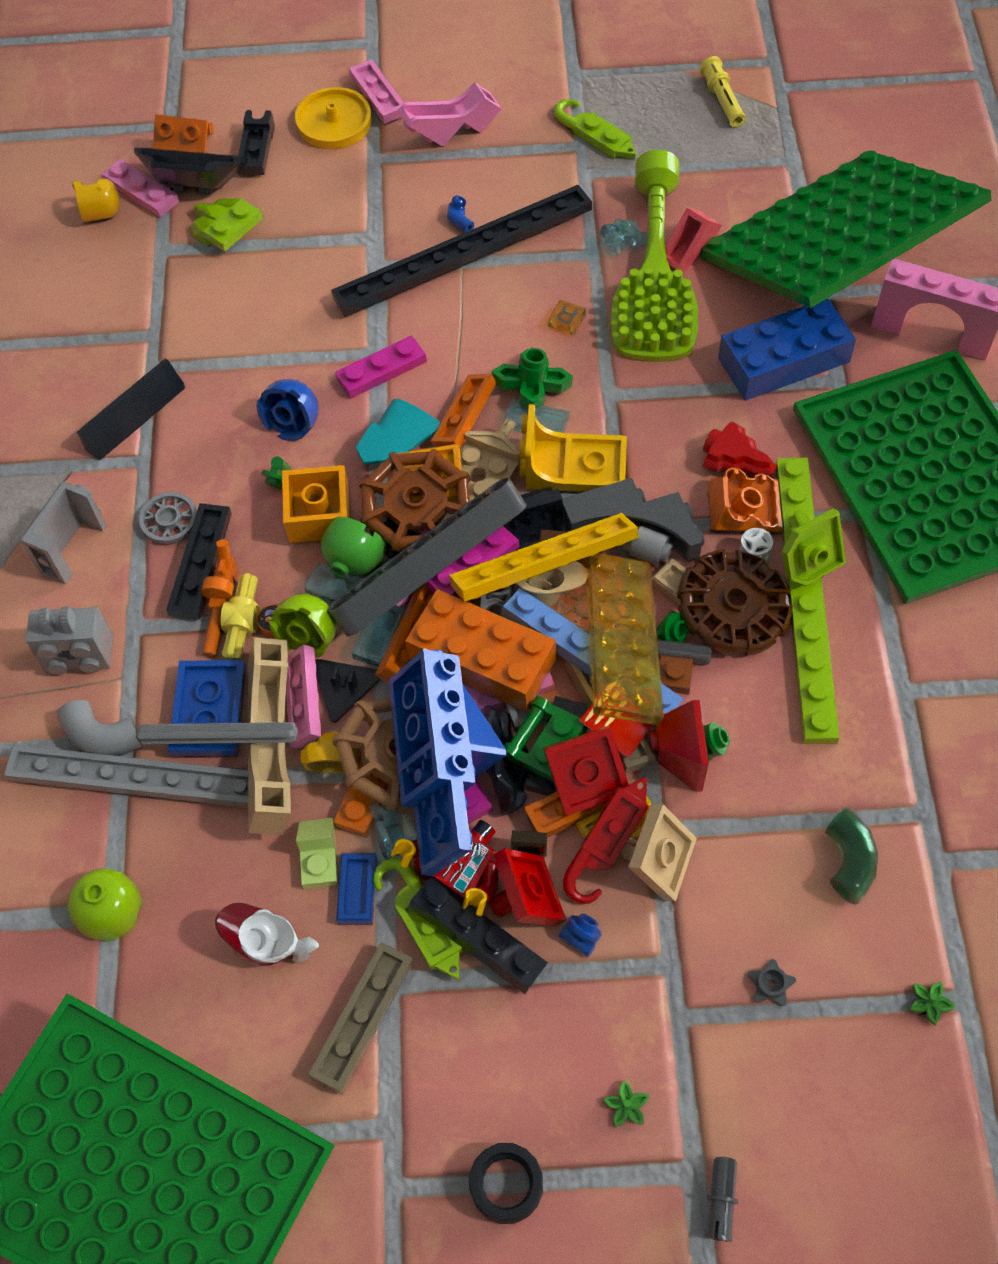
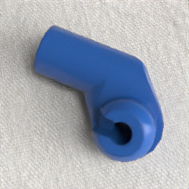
(456, 214)

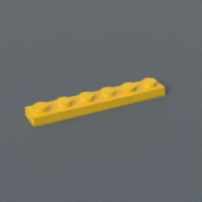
(543, 557)

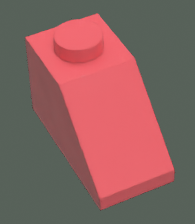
(689, 238)

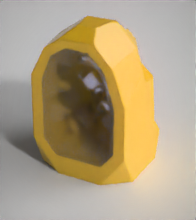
(323, 756)

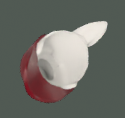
(261, 935)

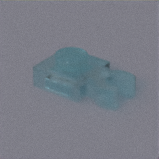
(390, 828)

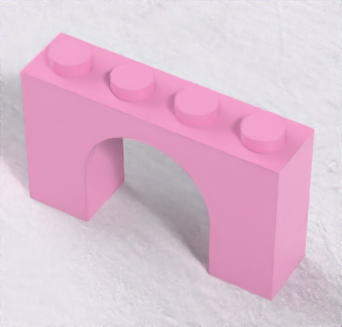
(914, 284)

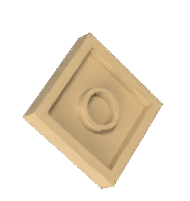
(661, 852)

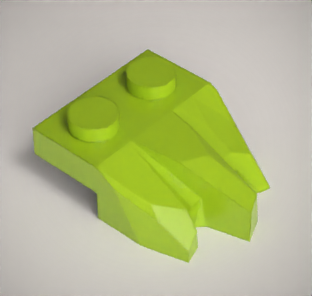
(224, 222)

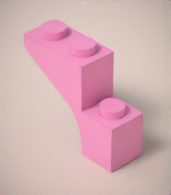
(442, 119)

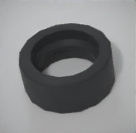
(498, 1152)

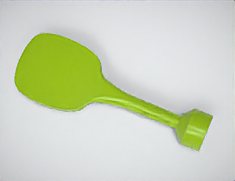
(653, 307)

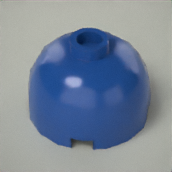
(288, 408)

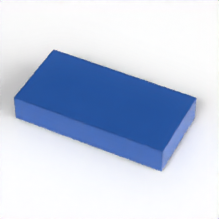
(356, 889)

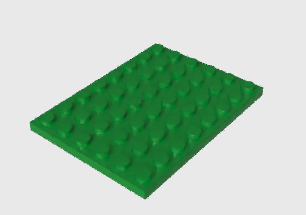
(843, 226)
(915, 469)
(141, 1155)

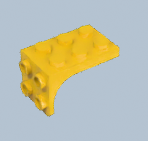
(569, 459)

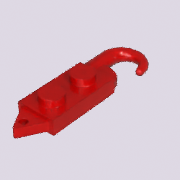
(607, 837)

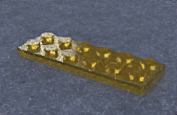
(623, 639)

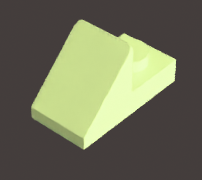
(317, 853)

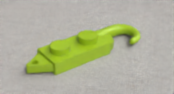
(596, 131)
(435, 946)

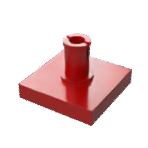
(585, 770)
(527, 889)

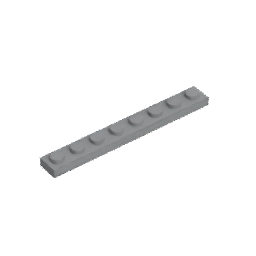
(128, 775)

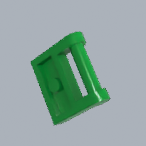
(558, 729)

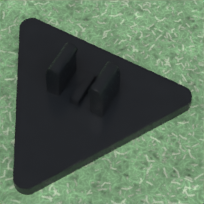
(343, 685)

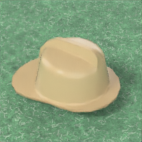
(551, 584)

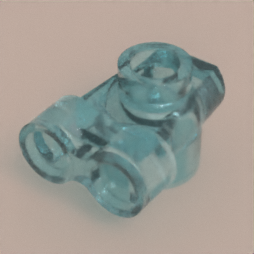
(621, 234)

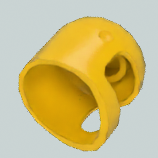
(96, 200)

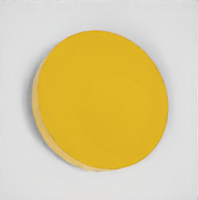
(333, 118)

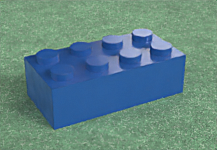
(786, 349)

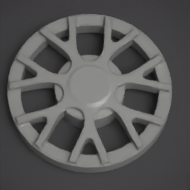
(167, 518)

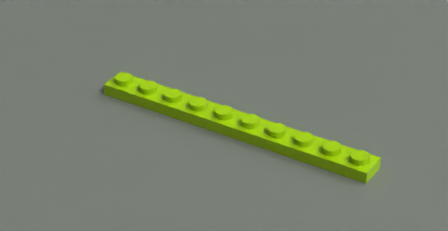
(808, 618)

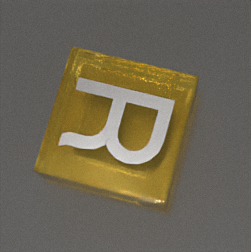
(567, 317)

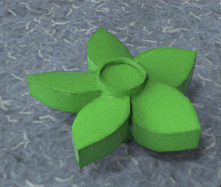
(931, 1002)
(627, 1105)

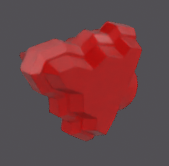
(735, 450)

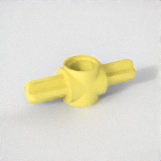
(239, 617)

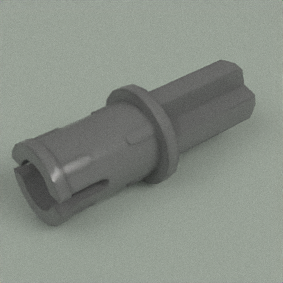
(722, 1199)

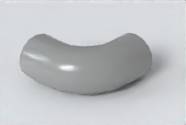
(96, 737)

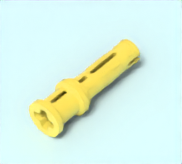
(718, 83)

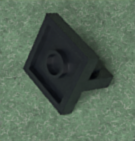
(542, 512)

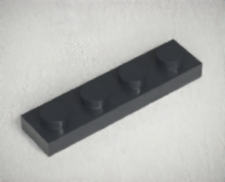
(198, 561)
(478, 935)

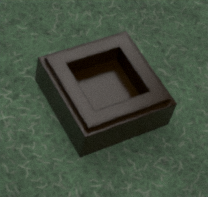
(529, 842)

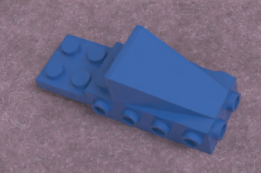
(439, 753)

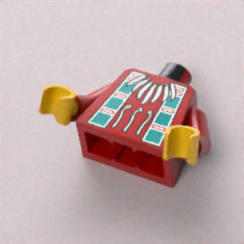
(471, 876)

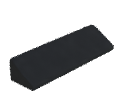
(131, 410)

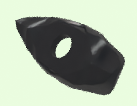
(510, 778)

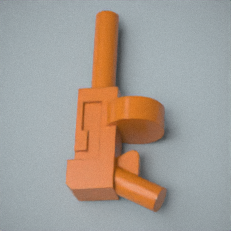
(218, 590)

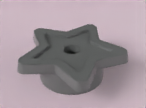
(771, 973)

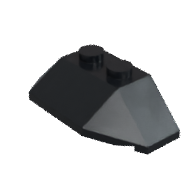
(190, 169)

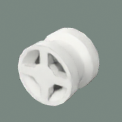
(757, 539)

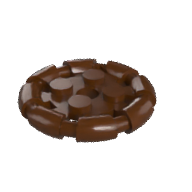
(729, 618)

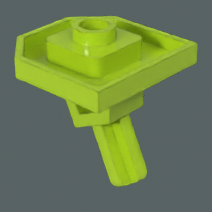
(813, 546)

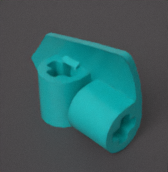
(397, 431)

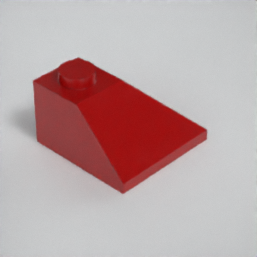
(682, 744)

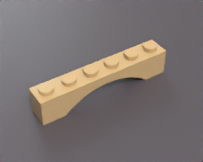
(267, 772)

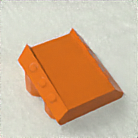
(744, 502)

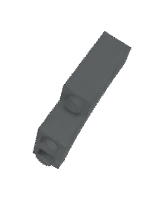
(664, 514)

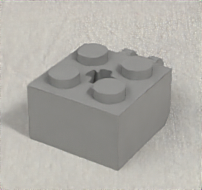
(70, 639)

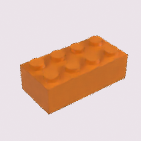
(492, 651)

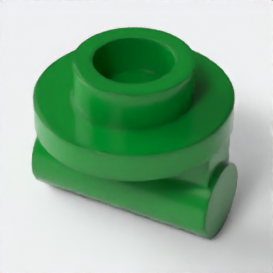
(274, 476)
(672, 628)
(716, 740)

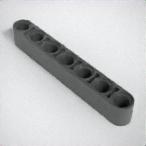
(427, 557)

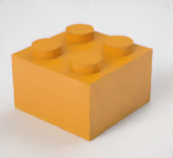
(312, 500)

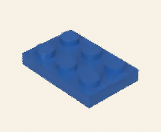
(208, 694)

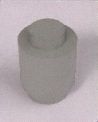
(649, 546)

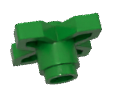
(532, 377)

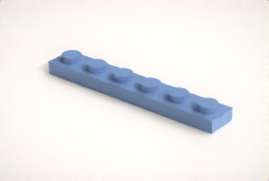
(571, 641)

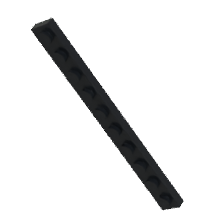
(461, 250)

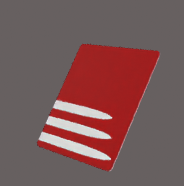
(626, 732)

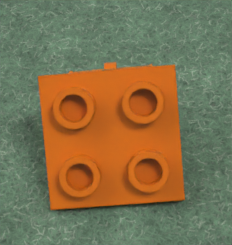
(181, 133)

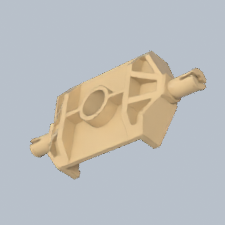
(488, 455)

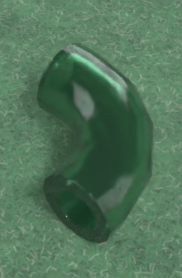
(858, 856)

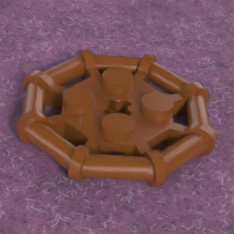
(403, 484)

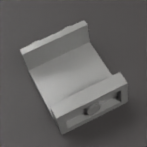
(57, 525)

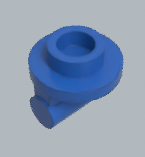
(581, 933)

